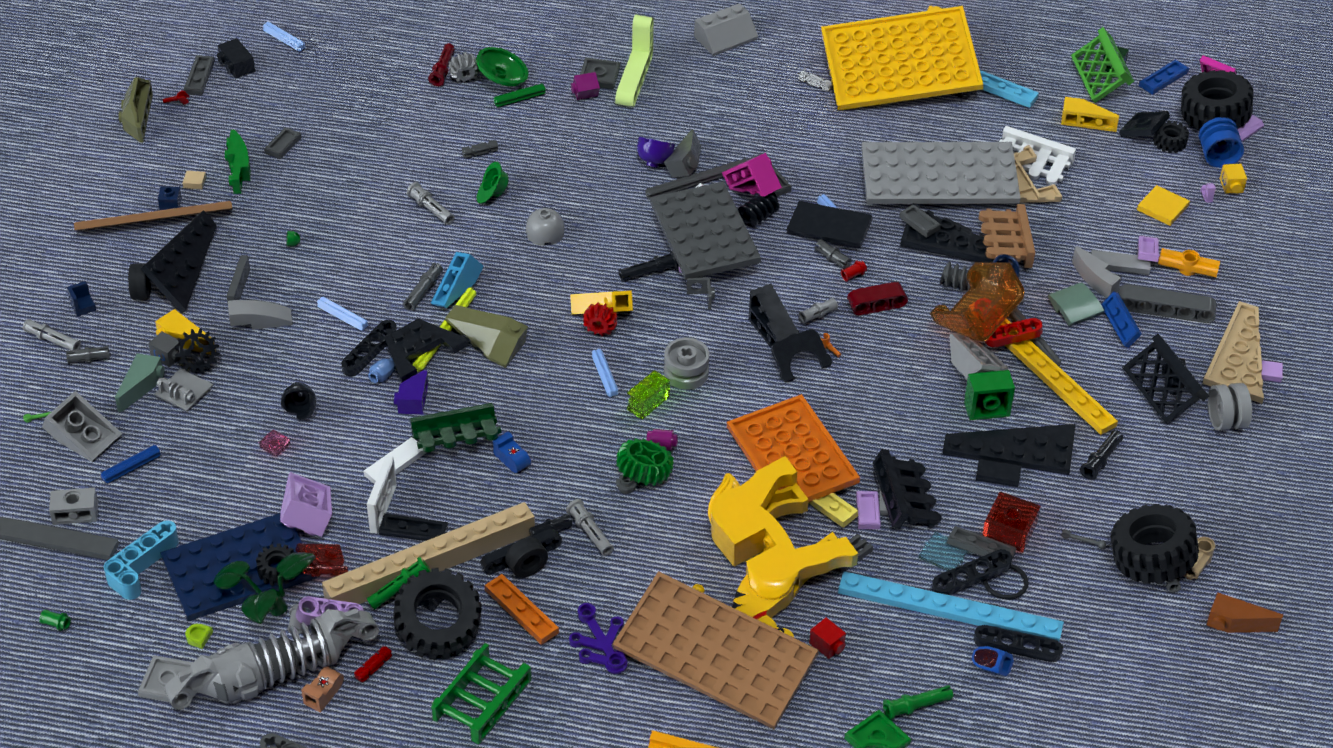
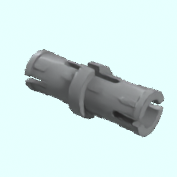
(818, 310)

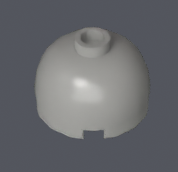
(545, 227)

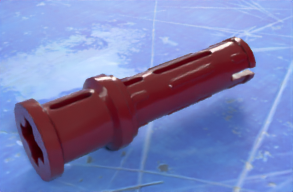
(440, 68)

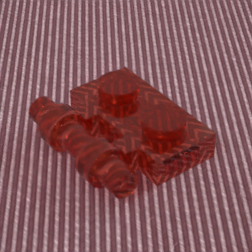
(328, 559)

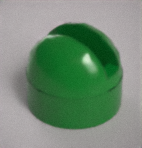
(292, 239)

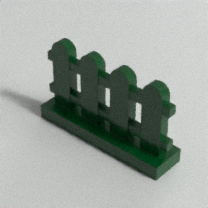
(453, 421)

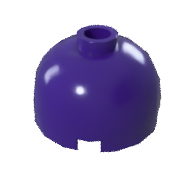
(654, 151)

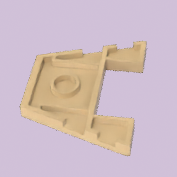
(1027, 190)

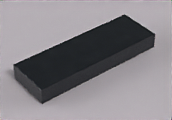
(411, 527)

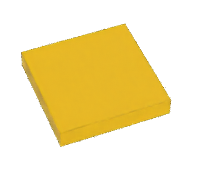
(1163, 205)

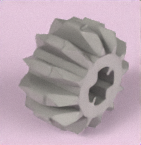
(463, 67)

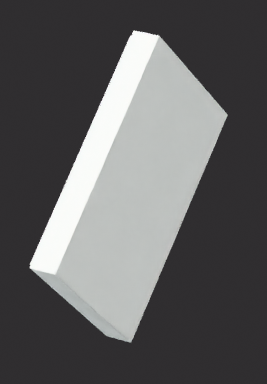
(381, 494)

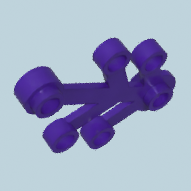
(587, 615)

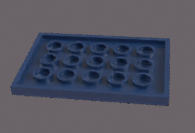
(198, 562)

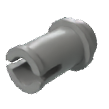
(293, 620)

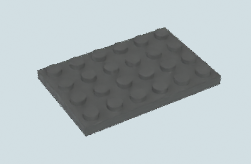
(705, 230)

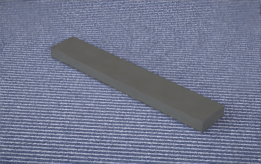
(57, 538)

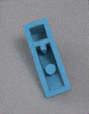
(458, 278)

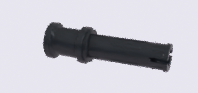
(657, 264)
(1098, 459)

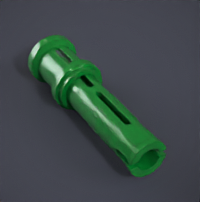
(393, 586)
(908, 703)

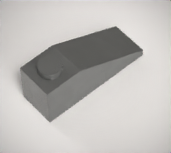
(685, 156)

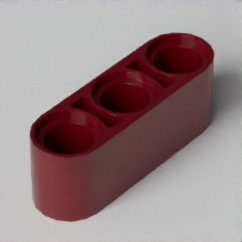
(877, 298)

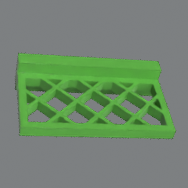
(1112, 58)

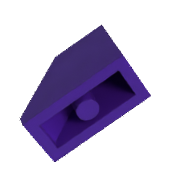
(412, 394)

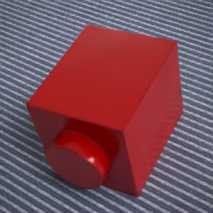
(827, 638)

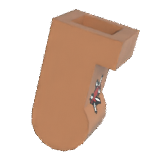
(322, 689)

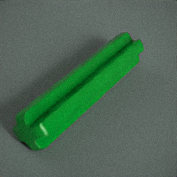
(519, 95)

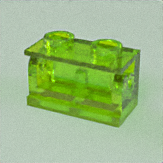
(648, 394)

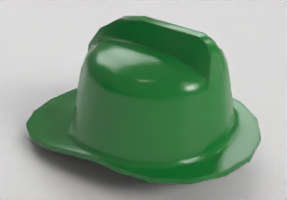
(493, 183)

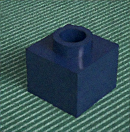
(169, 198)

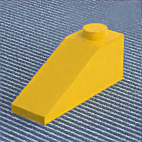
(1085, 114)
(175, 325)

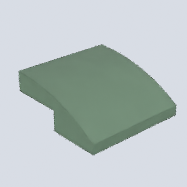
(1076, 303)

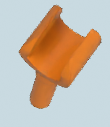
(826, 342)

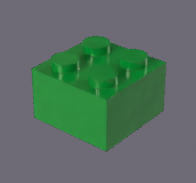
(989, 395)

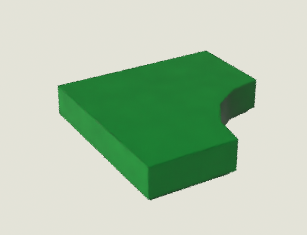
(877, 732)

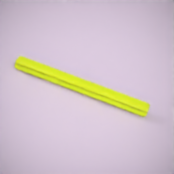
(464, 301)

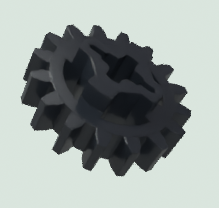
(206, 348)

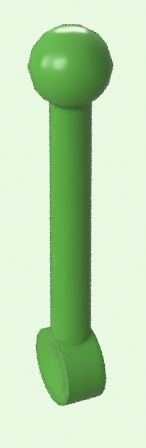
(28, 417)

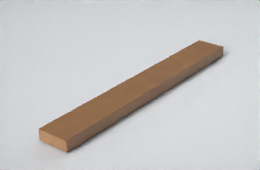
(152, 216)

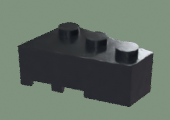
(769, 315)

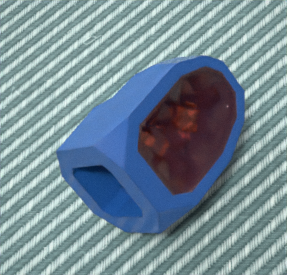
(993, 660)

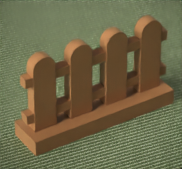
(1012, 232)

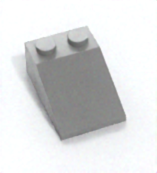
(80, 427)

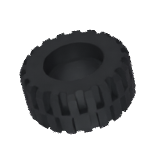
(1216, 96)
(1160, 561)
(443, 586)

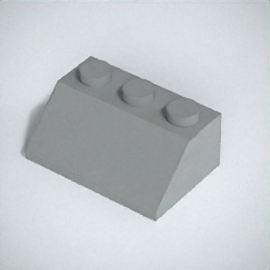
(725, 29)

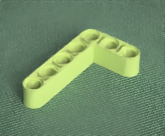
(638, 61)

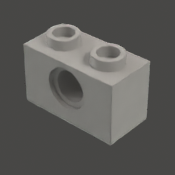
(73, 506)

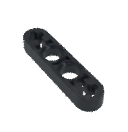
(366, 346)
(495, 561)
(970, 569)
(1018, 640)

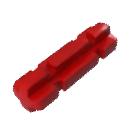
(373, 664)

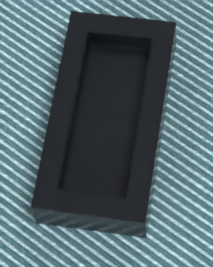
(998, 473)

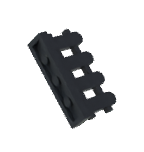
(894, 492)

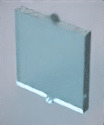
(941, 554)

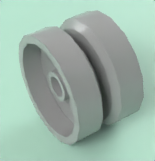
(686, 363)
(1229, 406)

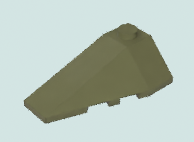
(493, 334)

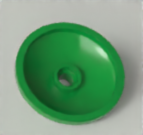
(502, 66)

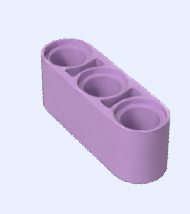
(320, 605)

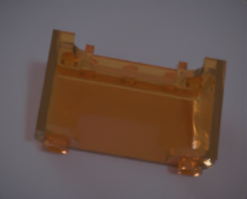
(985, 306)

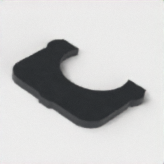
(804, 341)

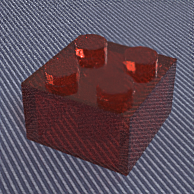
(1011, 521)

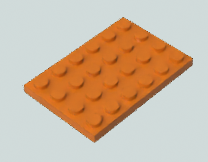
(797, 433)

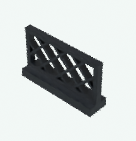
(1181, 373)

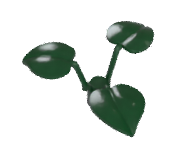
(258, 606)

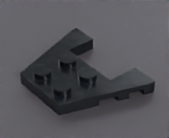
(416, 340)

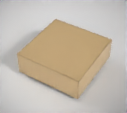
(194, 179)

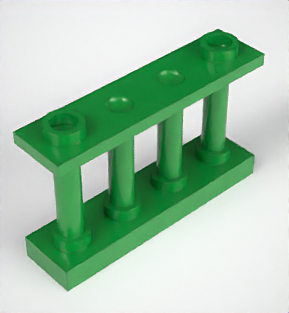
(493, 709)

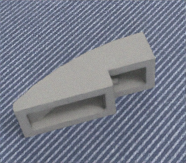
(1095, 272)
(258, 314)

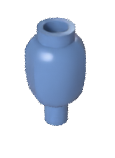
(381, 370)

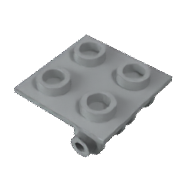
(182, 389)

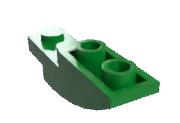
(238, 161)

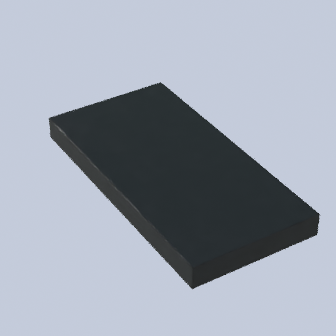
(829, 224)

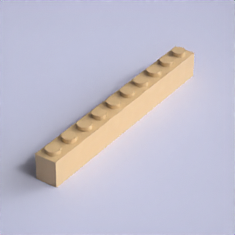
(437, 552)

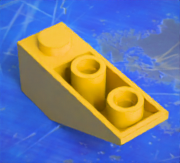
(618, 300)

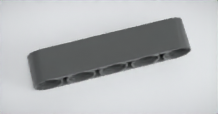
(1168, 303)

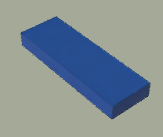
(1163, 77)
(1121, 319)

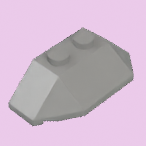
(972, 356)

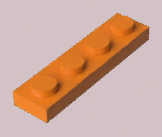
(521, 609)

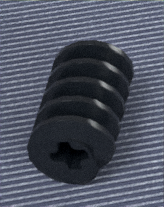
(759, 209)

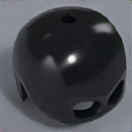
(297, 403)

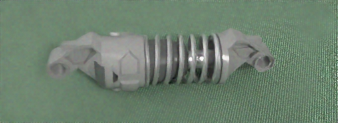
(249, 668)

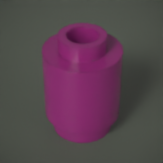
(664, 437)

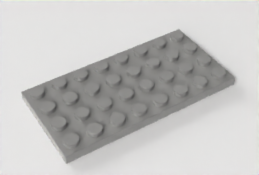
(940, 173)

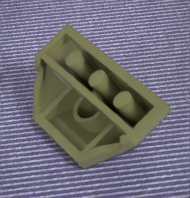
(136, 108)

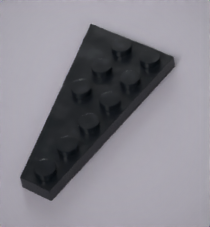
(950, 240)
(180, 261)
(1030, 447)

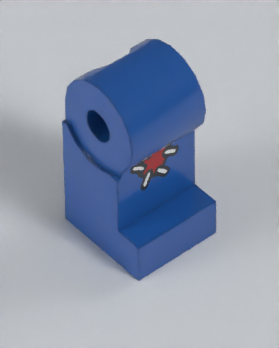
(510, 453)

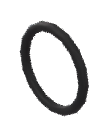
(1003, 596)

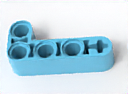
(124, 567)

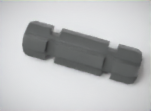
(479, 149)

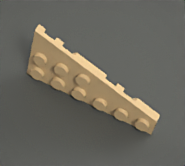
(1239, 353)

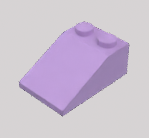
(306, 505)

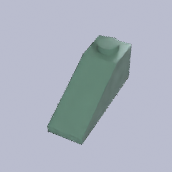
(139, 380)

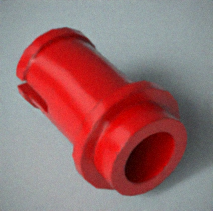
(854, 270)

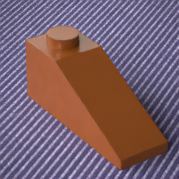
(1241, 617)

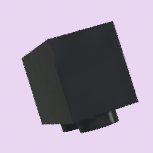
(236, 58)

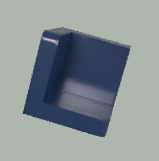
(80, 298)

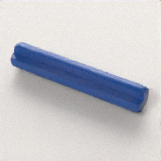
(130, 464)

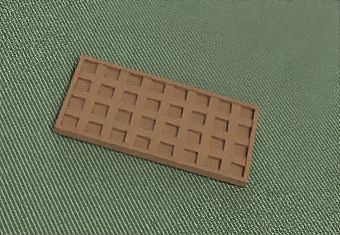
(716, 649)

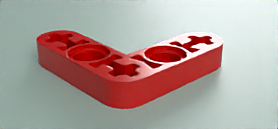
(1026, 324)

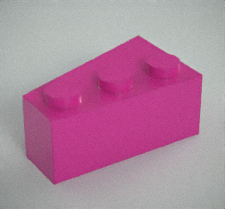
(753, 176)

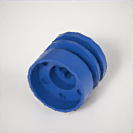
(1221, 142)

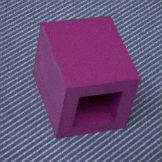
(585, 86)

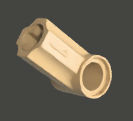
(1205, 554)

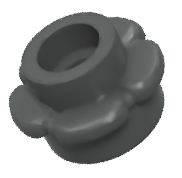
(625, 485)

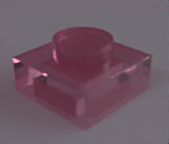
(274, 443)

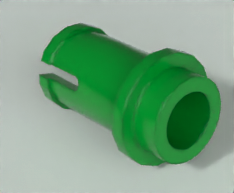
(60, 621)

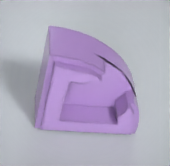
(1208, 192)

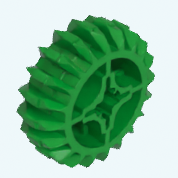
(644, 461)

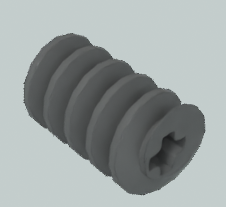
(955, 276)

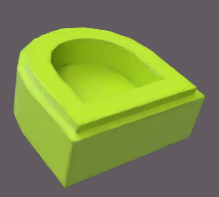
(198, 635)

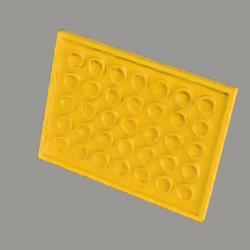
(901, 58)

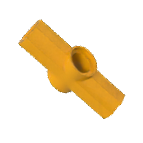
(1189, 262)

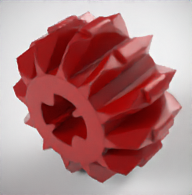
(600, 319)

